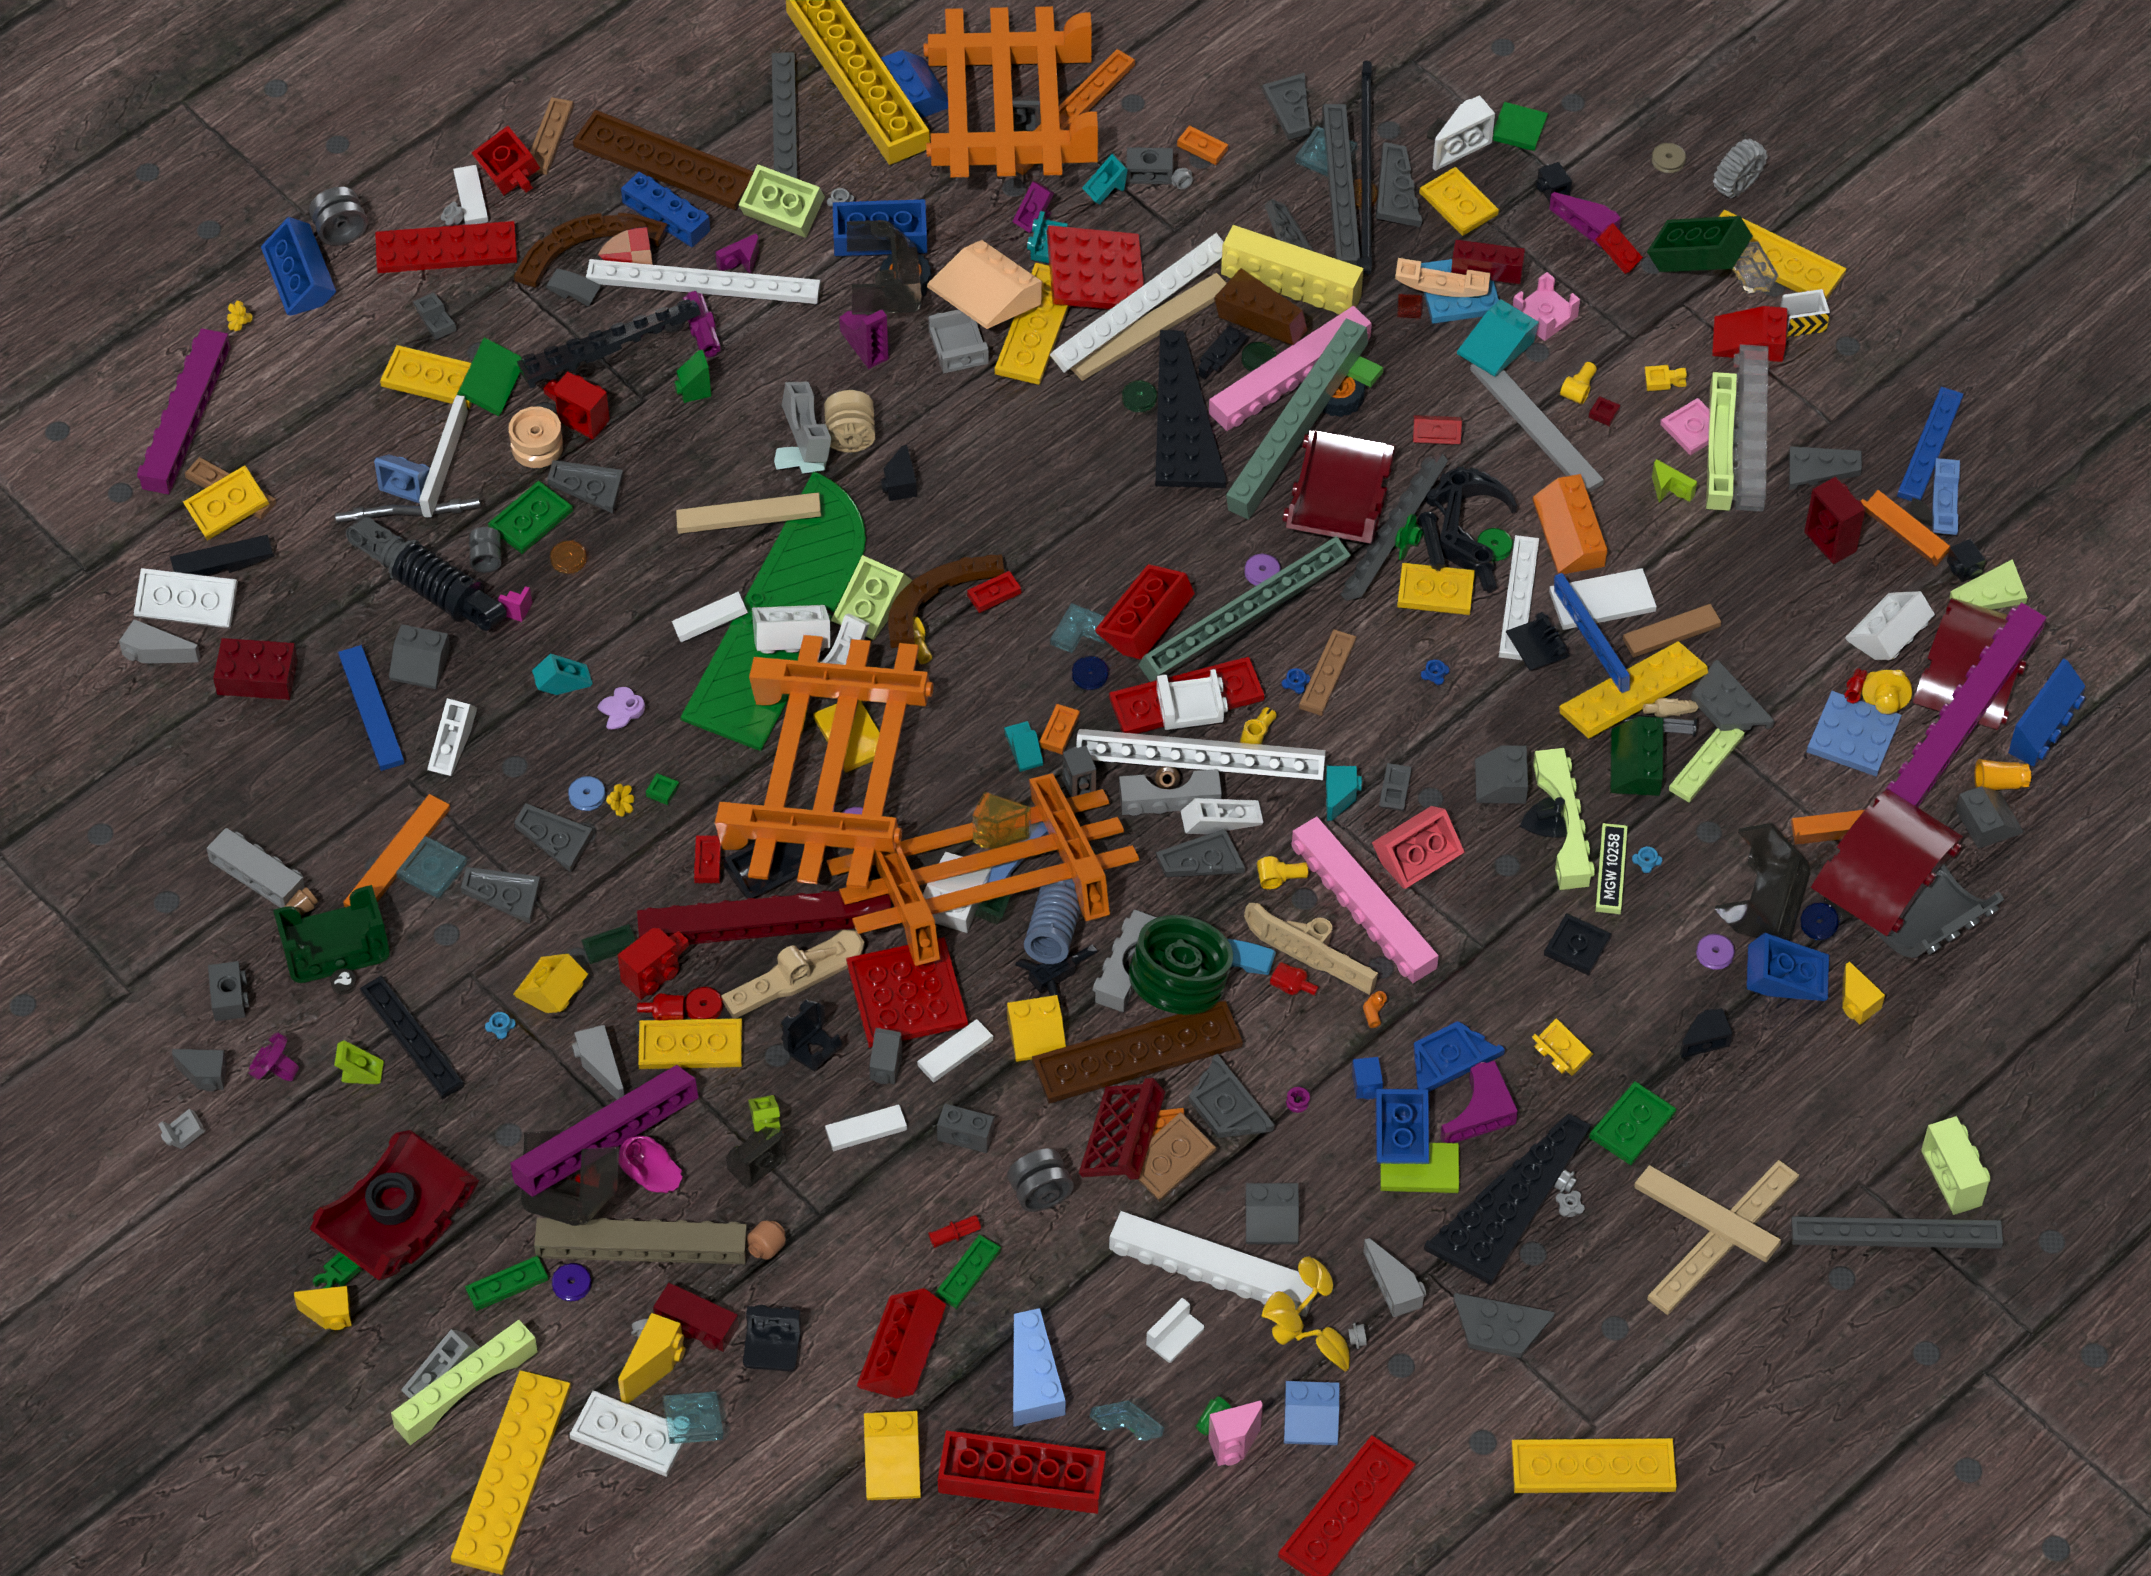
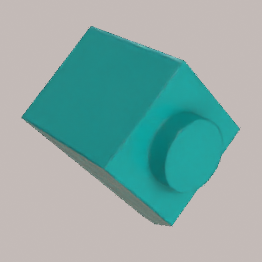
(561, 675)
(1341, 789)

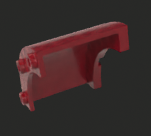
(1340, 486)
(1957, 647)
(1886, 862)
(382, 1248)

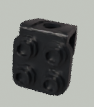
(805, 1030)

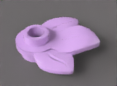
(621, 707)

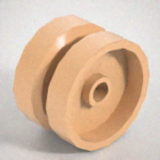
(536, 437)

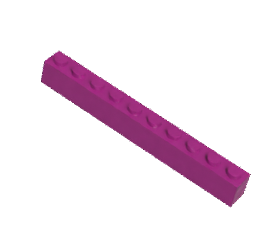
(1968, 704)

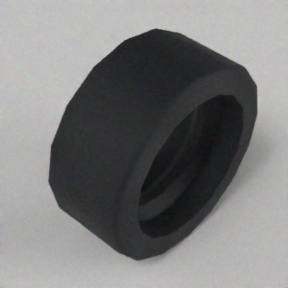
(397, 1215)

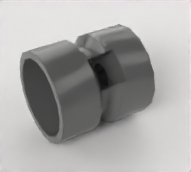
(484, 549)

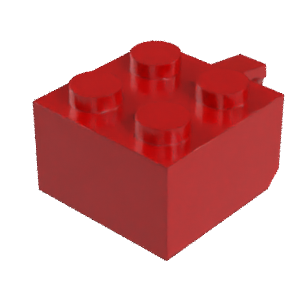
(506, 161)
(579, 404)
(651, 961)

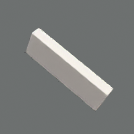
(470, 195)
(709, 616)
(955, 1050)
(866, 1127)

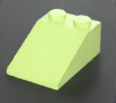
(871, 594)

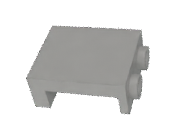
(957, 341)

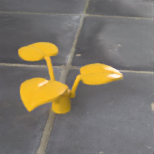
(1289, 1325)

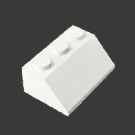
(1891, 625)
(784, 627)

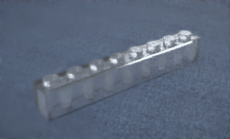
(1751, 428)

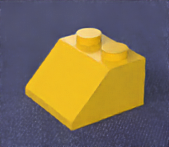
(551, 983)
(1035, 1026)

